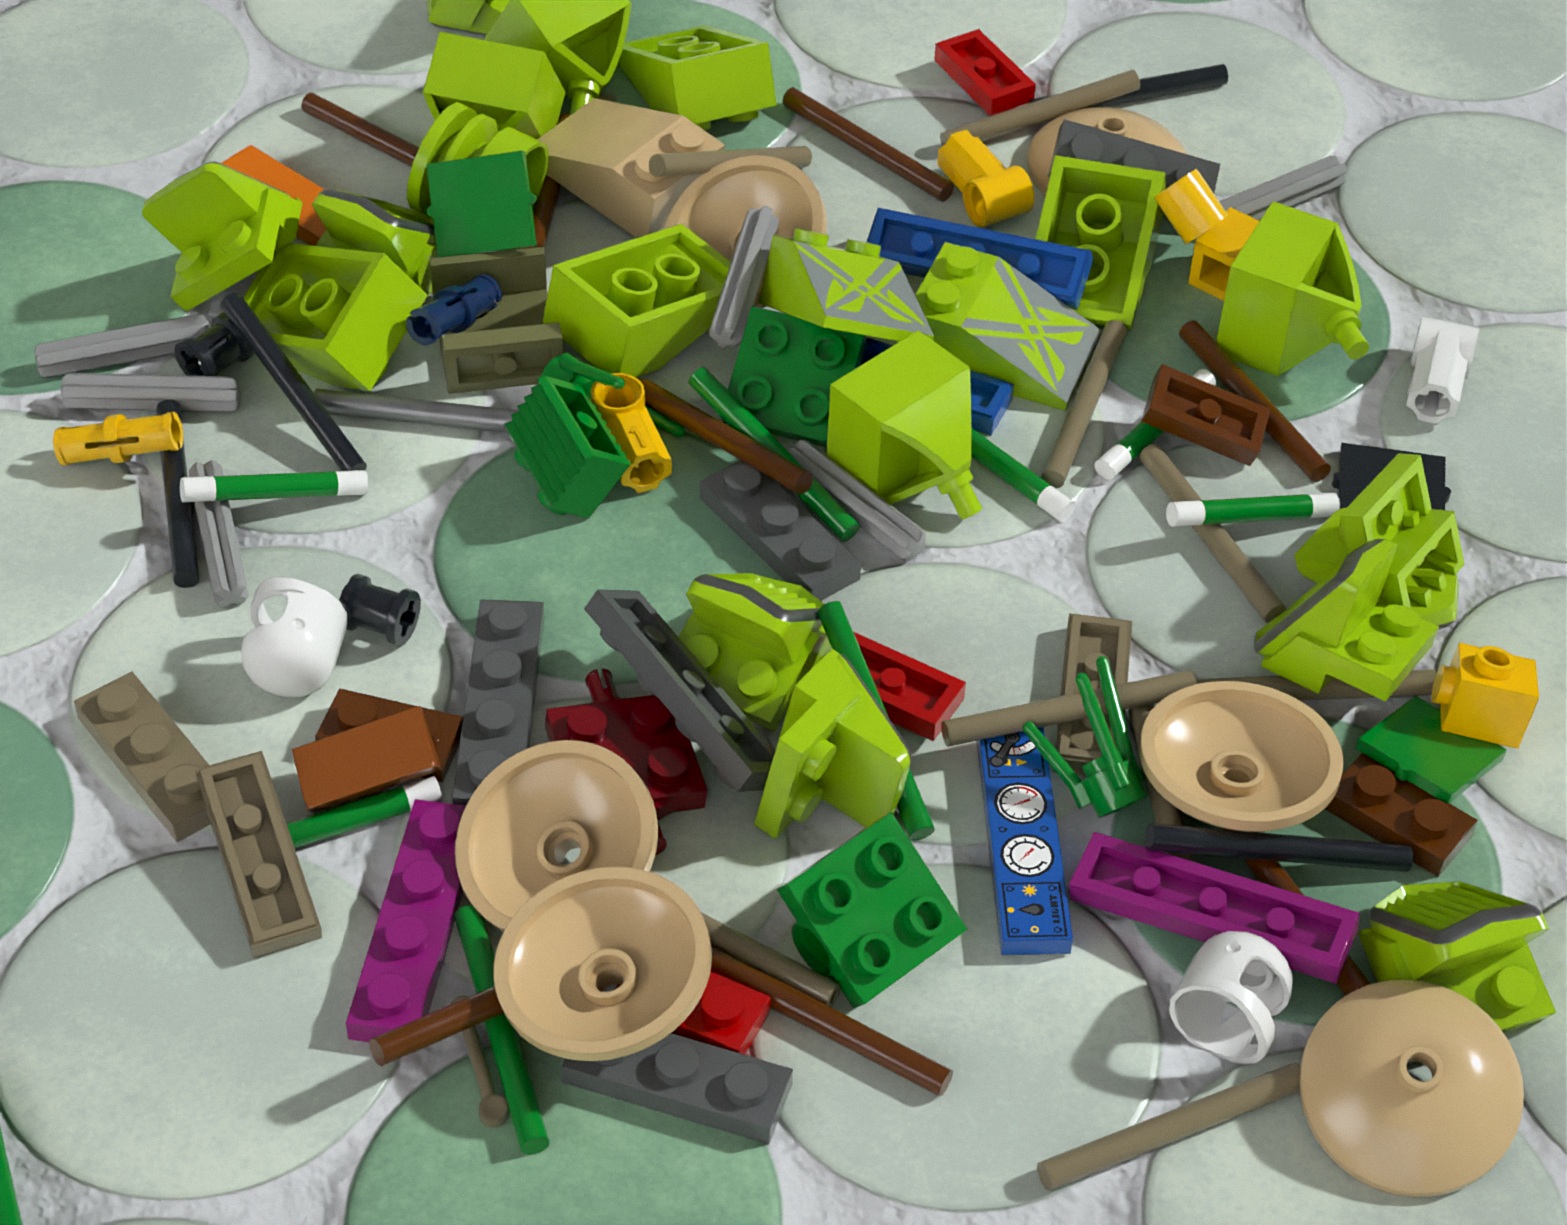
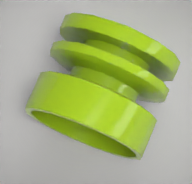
(463, 135)

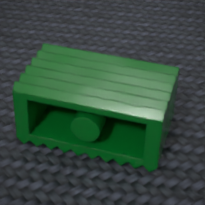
(566, 447)

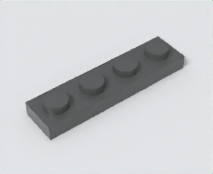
(684, 686)
(499, 690)

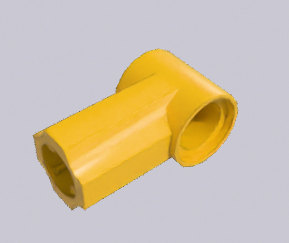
(987, 187)
(1191, 206)
(635, 432)

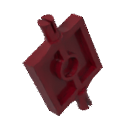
(642, 735)

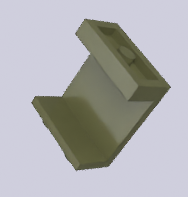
(506, 343)

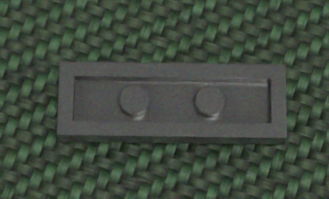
(1097, 145)
(780, 530)
(693, 1084)

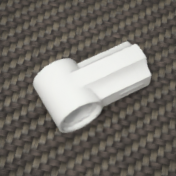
(1440, 364)

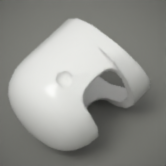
(302, 646)
(1235, 970)

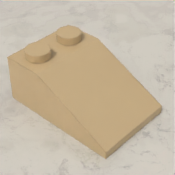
(605, 159)

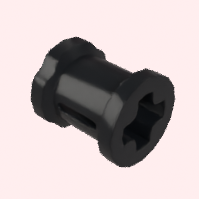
(212, 349)
(380, 609)

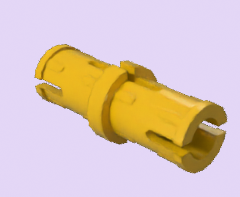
(118, 438)

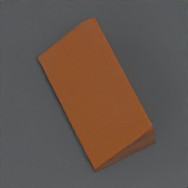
(365, 760)

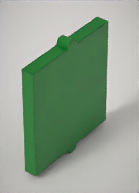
(481, 204)
(1420, 752)

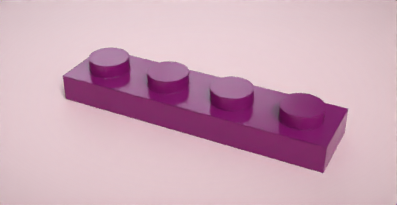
(1209, 901)
(411, 925)

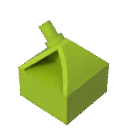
(577, 36)
(495, 80)
(1291, 293)
(906, 423)

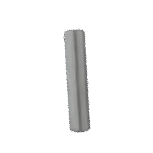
(1289, 188)
(743, 277)
(116, 346)
(146, 391)
(863, 504)
(220, 543)

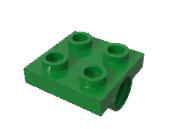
(788, 371)
(869, 911)

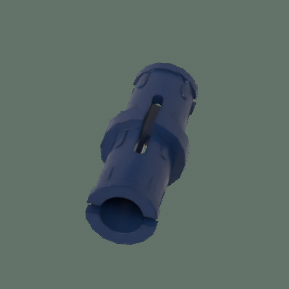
(453, 309)

